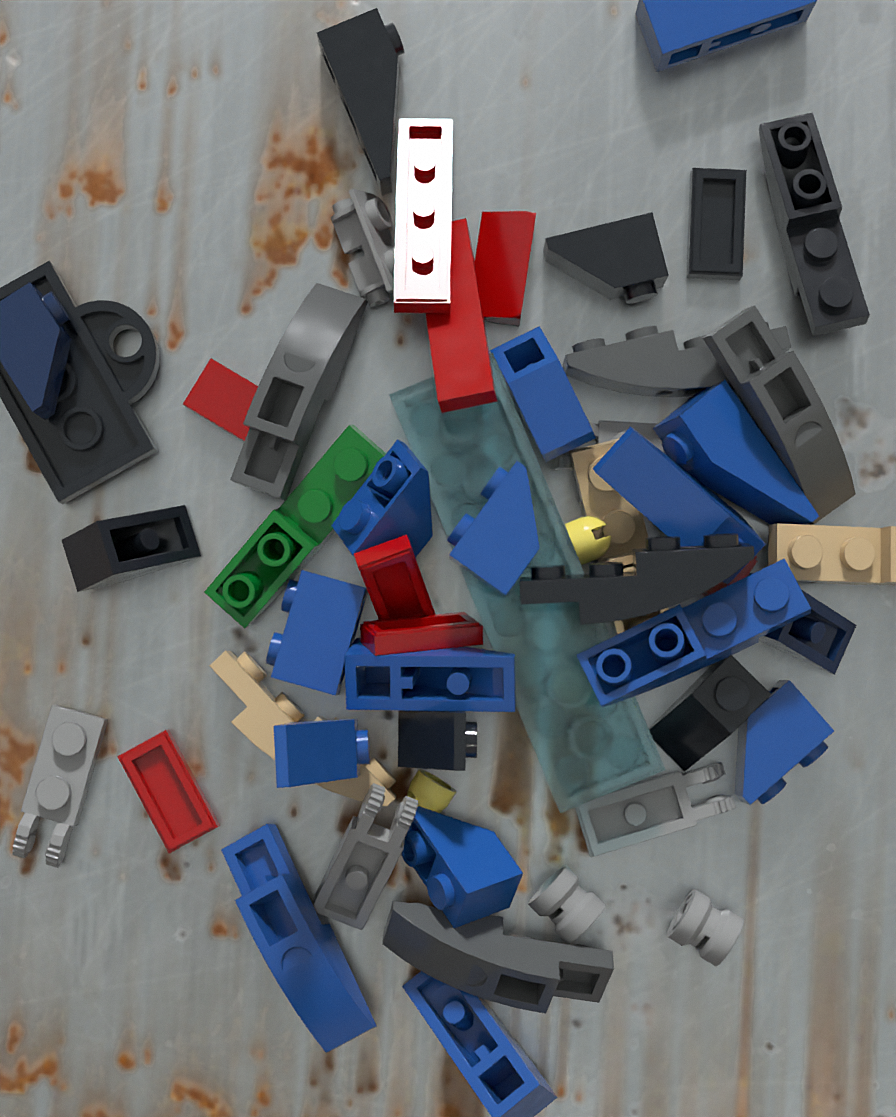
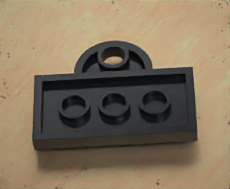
(94, 418)

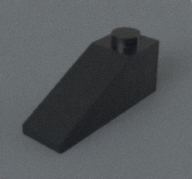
(366, 75)

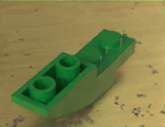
(294, 530)

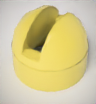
(584, 541)
(430, 791)

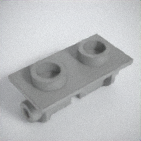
(365, 225)

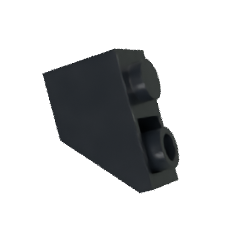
(435, 740)

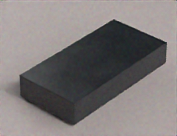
(716, 224)

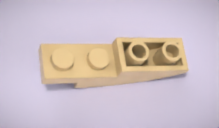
(621, 518)
(835, 553)
(265, 711)

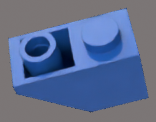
(543, 394)
(389, 504)
(502, 536)
(776, 739)
(461, 866)

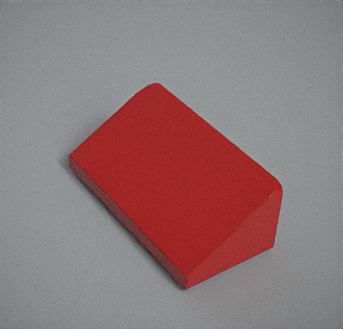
(503, 263)

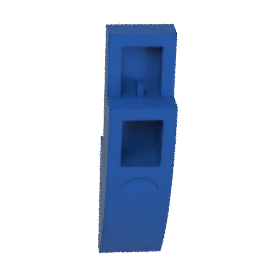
(694, 635)
(293, 940)

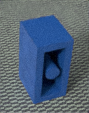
(317, 632)

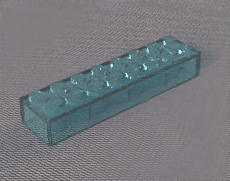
(575, 740)

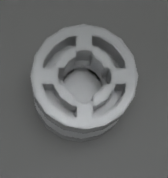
(567, 904)
(705, 927)

